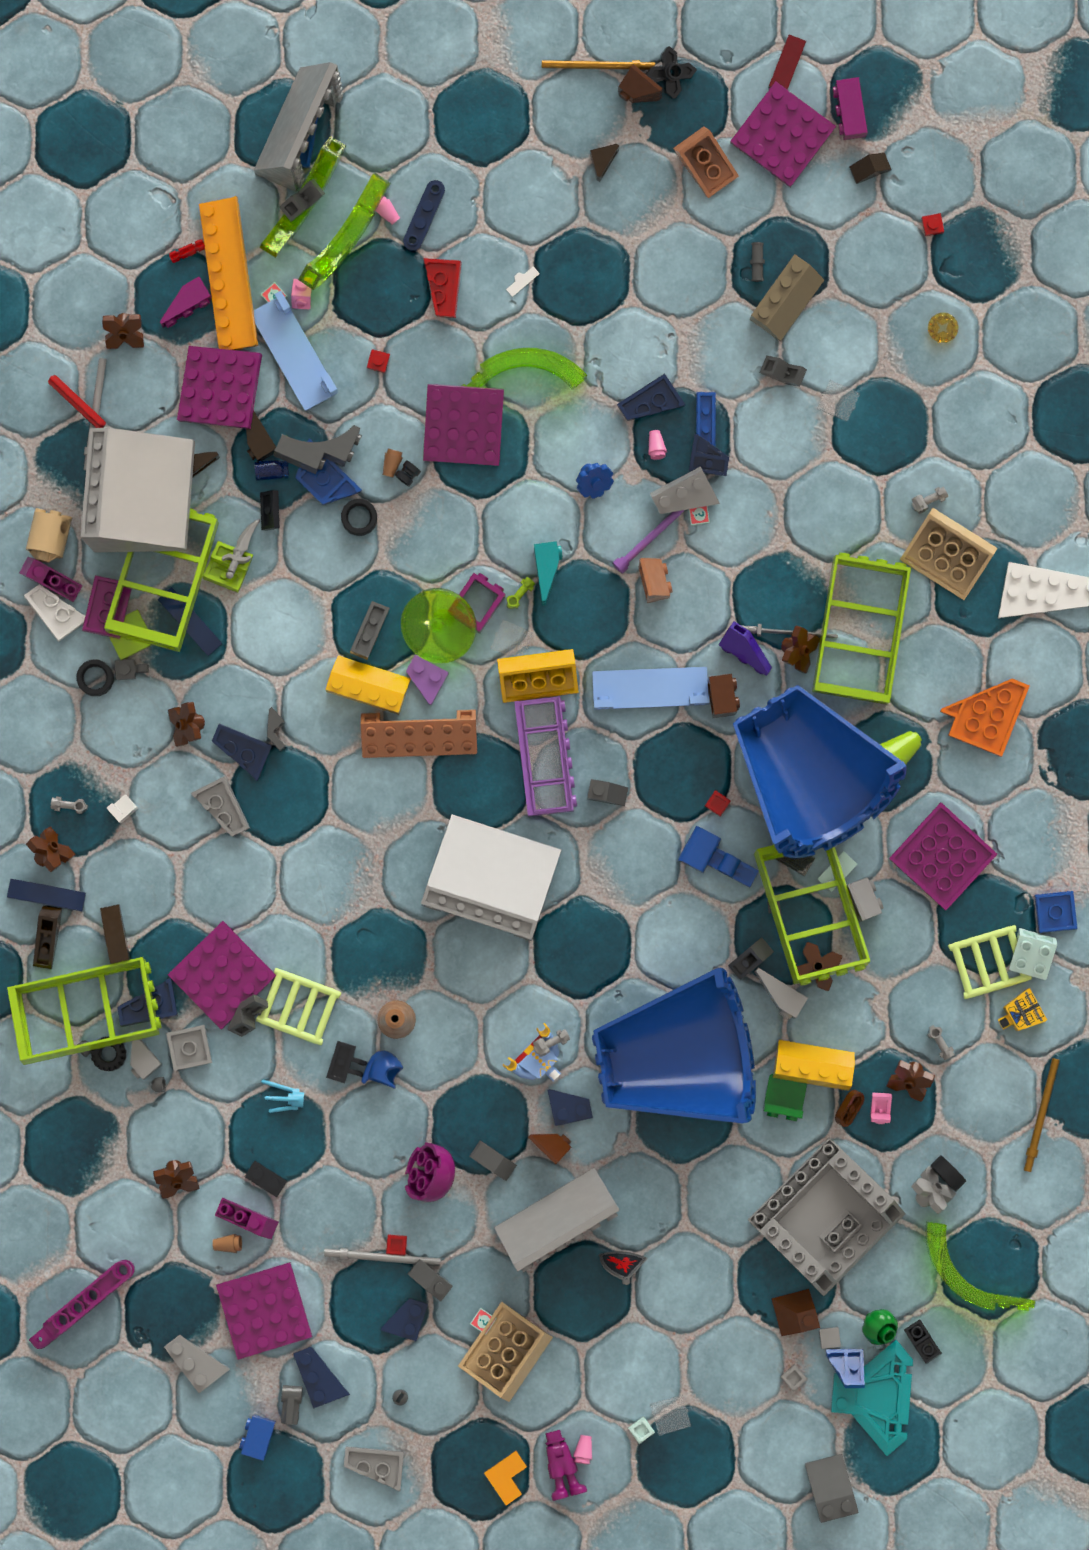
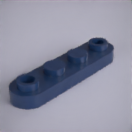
(424, 215)

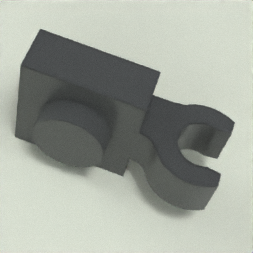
(127, 669)

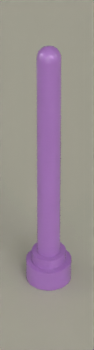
(622, 563)

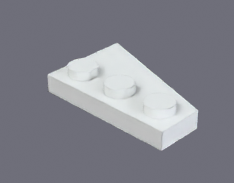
(55, 613)

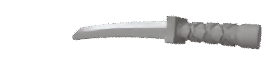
(753, 629)

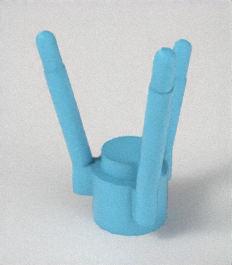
(294, 1099)

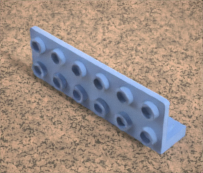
(294, 352)
(650, 688)

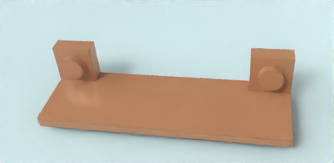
(418, 736)

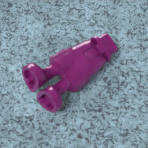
(562, 1463)

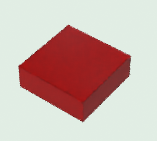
(717, 803)
(396, 1244)

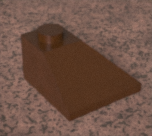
(639, 87)
(551, 1145)
(795, 1312)

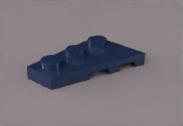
(136, 1010)

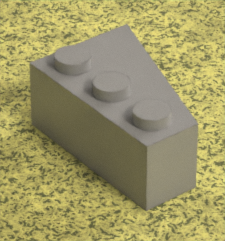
(685, 493)

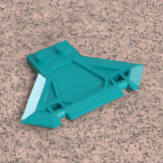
(883, 1398)

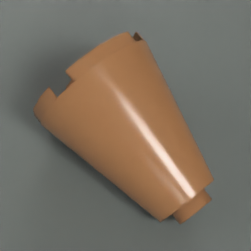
(405, 1023)

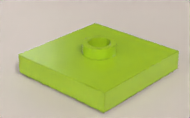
(128, 647)

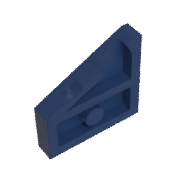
(568, 1107)
(407, 1320)

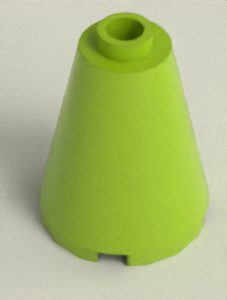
(904, 745)

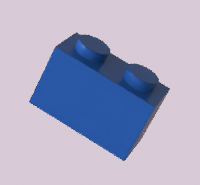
(258, 1437)

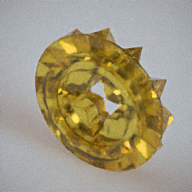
(943, 318)

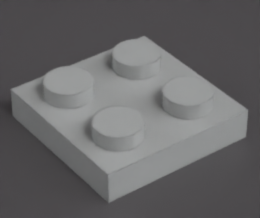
(189, 1047)

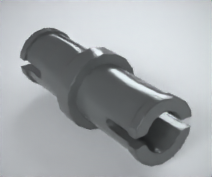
(757, 261)

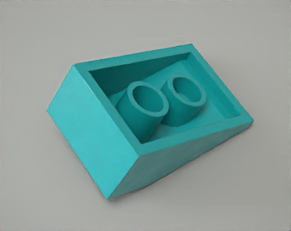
(547, 563)

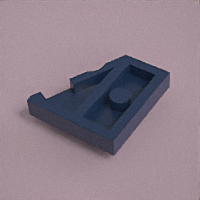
(708, 457)

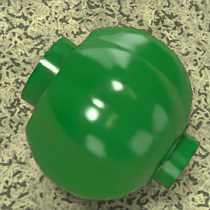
(880, 1327)

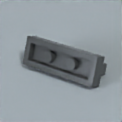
(369, 630)

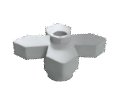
(931, 1191)

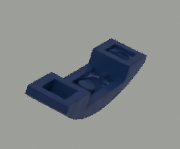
(196, 628)
(46, 895)

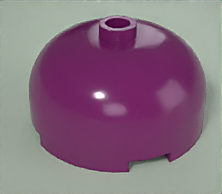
(437, 1176)

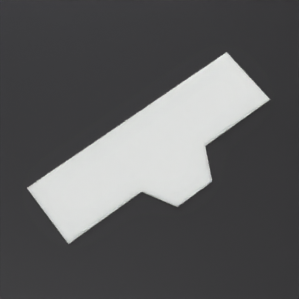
(522, 280)

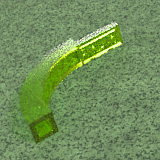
(321, 172)
(341, 245)
(529, 357)
(939, 1256)

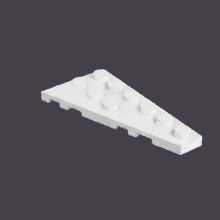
(1041, 591)

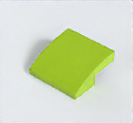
(217, 568)

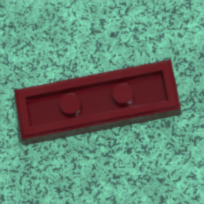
(788, 61)

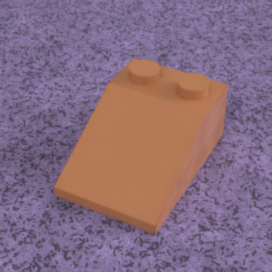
(706, 161)
(654, 579)

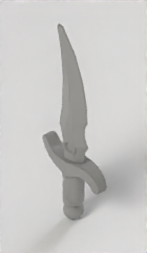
(242, 545)

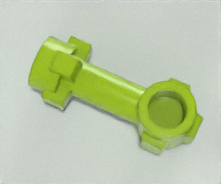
(513, 600)

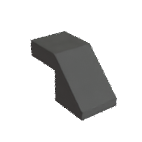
(302, 200)
(782, 371)
(274, 724)
(244, 1017)
(493, 1160)

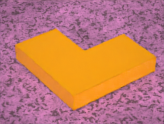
(501, 1477)

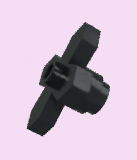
(662, 73)

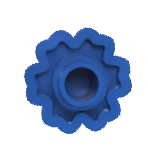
(594, 480)

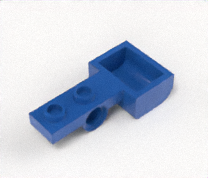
(703, 851)

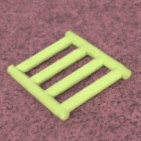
(973, 942)
(315, 988)

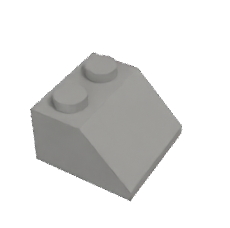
(864, 899)

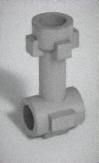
(920, 503)
(80, 806)
(935, 1032)
(542, 1047)

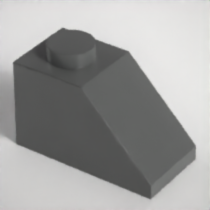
(607, 792)
(751, 958)
(430, 1280)

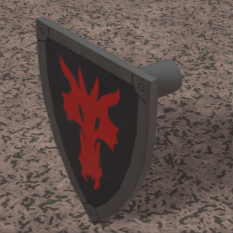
(622, 1264)

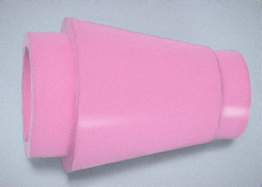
(387, 211)
(656, 445)
(583, 1451)

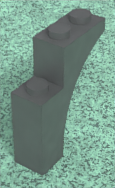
(311, 454)

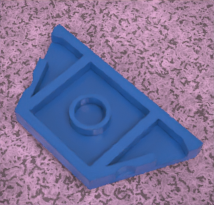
(327, 484)

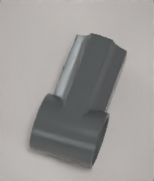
(291, 1399)

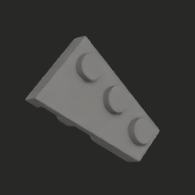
(195, 1363)
(378, 1464)

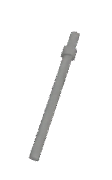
(97, 398)
(343, 1254)

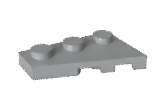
(223, 806)

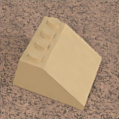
(948, 553)
(506, 1352)

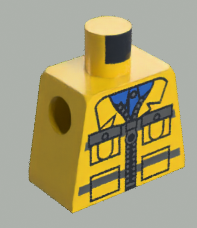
(1022, 1012)

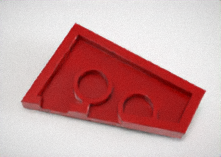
(444, 285)

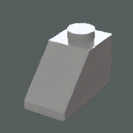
(143, 1060)

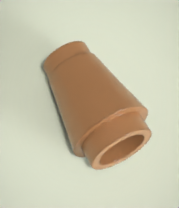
(391, 462)
(229, 1243)

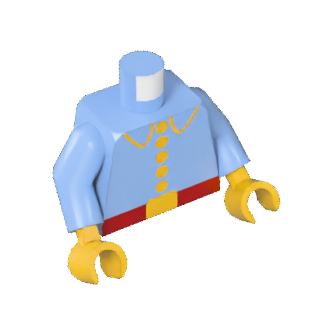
(531, 1065)

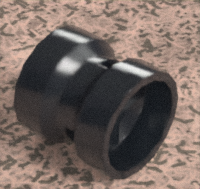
(411, 470)

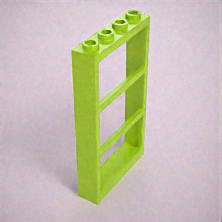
(881, 566)
(153, 637)
(770, 853)
(20, 1021)

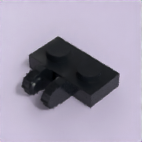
(341, 1062)

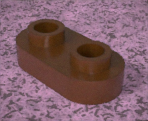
(849, 1108)

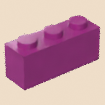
(850, 108)

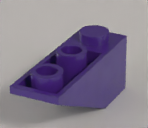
(744, 646)

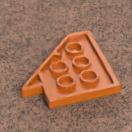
(988, 716)

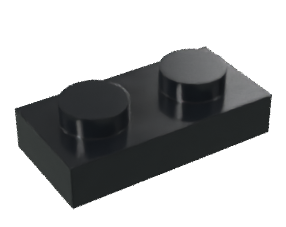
(269, 510)
(265, 1178)

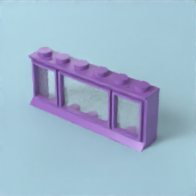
(545, 756)

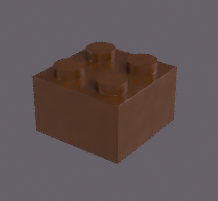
(722, 695)

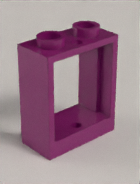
(496, 589)

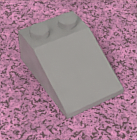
(784, 997)

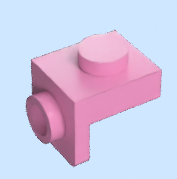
(300, 295)
(881, 1108)

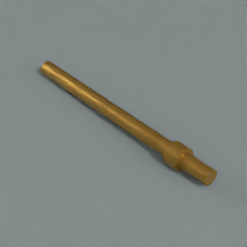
(596, 64)
(1032, 1151)

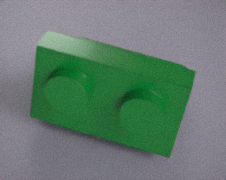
(784, 1098)

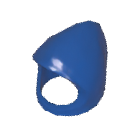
(382, 1068)

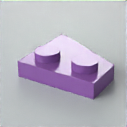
(426, 677)

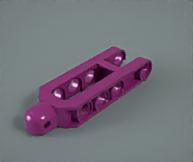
(103, 1286)

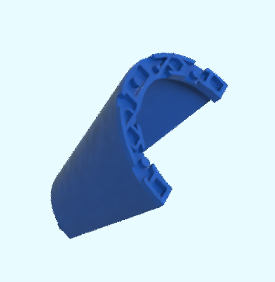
(814, 772)
(681, 1054)

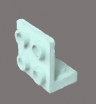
(1033, 954)

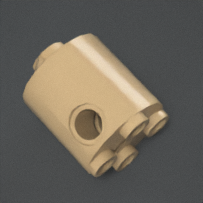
(48, 535)

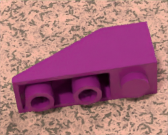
(188, 299)
(50, 579)
(247, 1218)

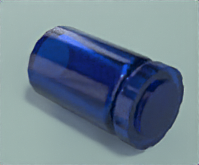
(271, 470)

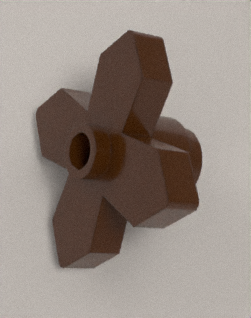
(122, 329)
(798, 648)
(187, 723)
(48, 851)
(813, 956)
(912, 1078)
(176, 1177)

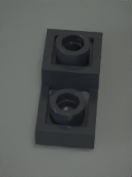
(922, 1341)

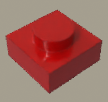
(932, 224)
(378, 361)

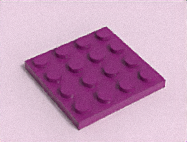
(783, 134)
(219, 387)
(463, 424)
(943, 856)
(221, 974)
(264, 1310)

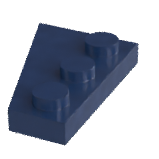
(651, 399)
(242, 748)
(318, 1378)

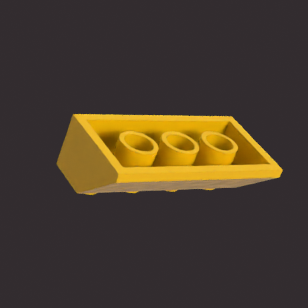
(538, 675)
(368, 685)
(814, 1065)

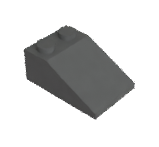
(831, 1488)

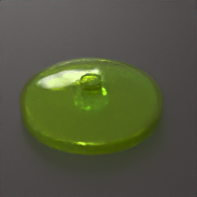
(438, 625)

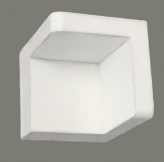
(122, 808)

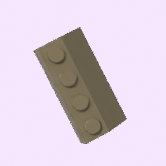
(787, 298)

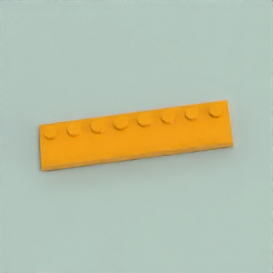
(228, 274)

